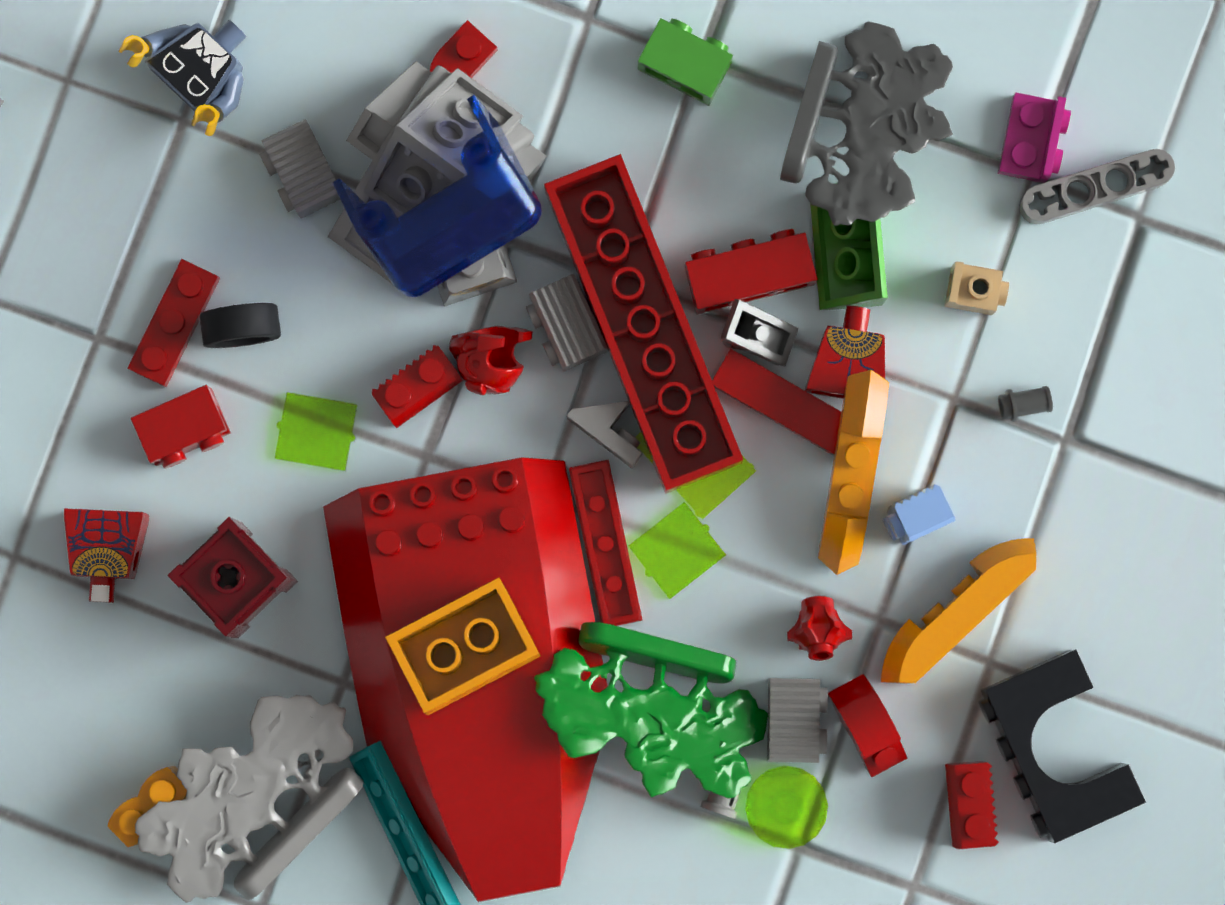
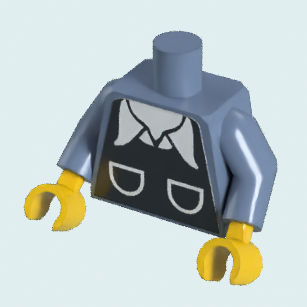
(194, 67)

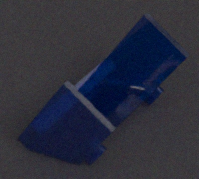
(456, 223)

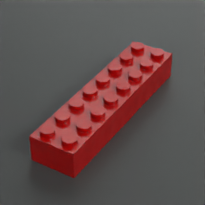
(643, 323)

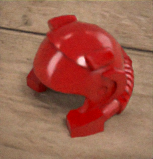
(488, 359)

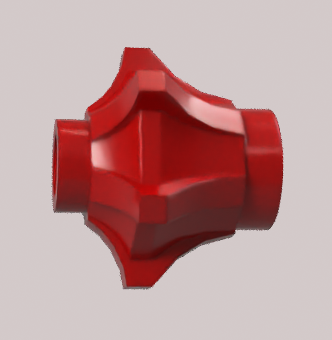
(819, 628)

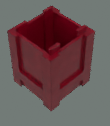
(257, 578)

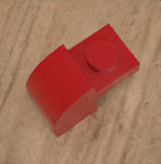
(868, 725)

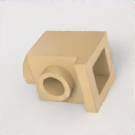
(961, 293)

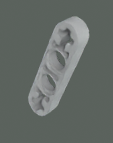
(1095, 182)

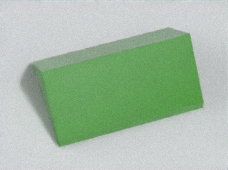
(848, 262)

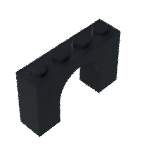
(1059, 807)

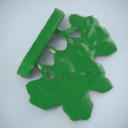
(658, 724)

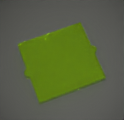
(316, 431)
(677, 550)

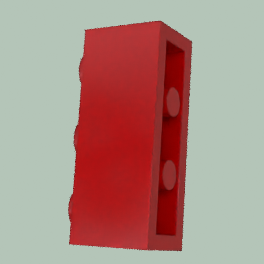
(750, 271)

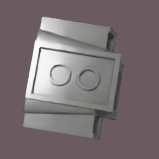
(417, 143)

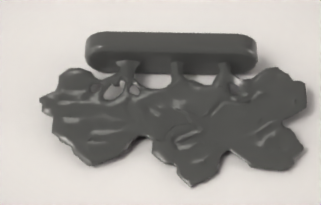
(880, 119)

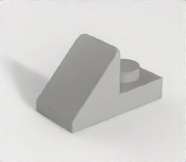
(598, 424)

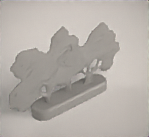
(237, 795)

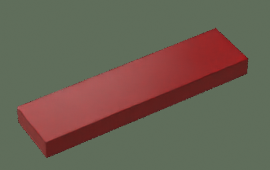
(778, 400)
(605, 543)

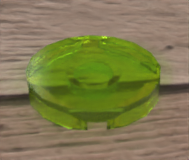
(786, 807)

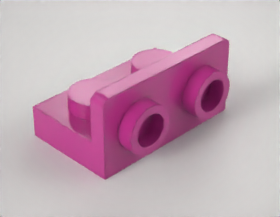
(1033, 137)

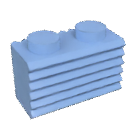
(918, 515)

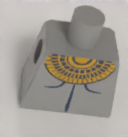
(479, 278)

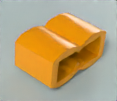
(160, 786)

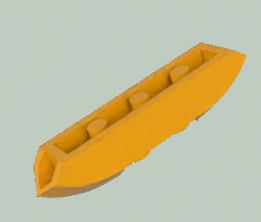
(853, 471)
(999, 574)

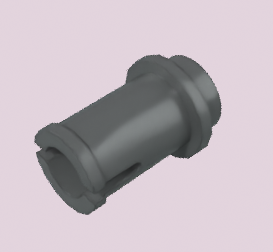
(1025, 403)

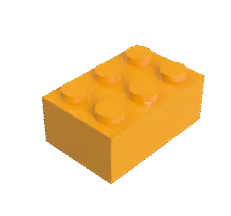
(462, 646)

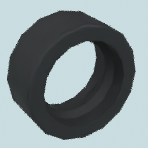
(240, 325)

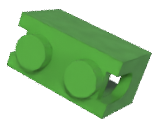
(685, 60)

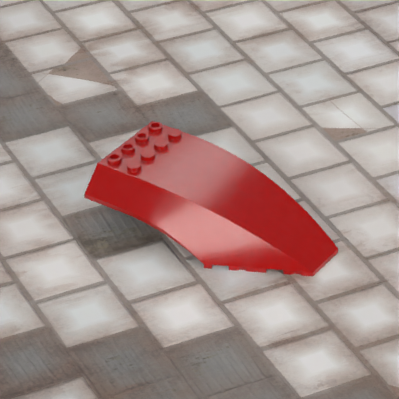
(488, 766)

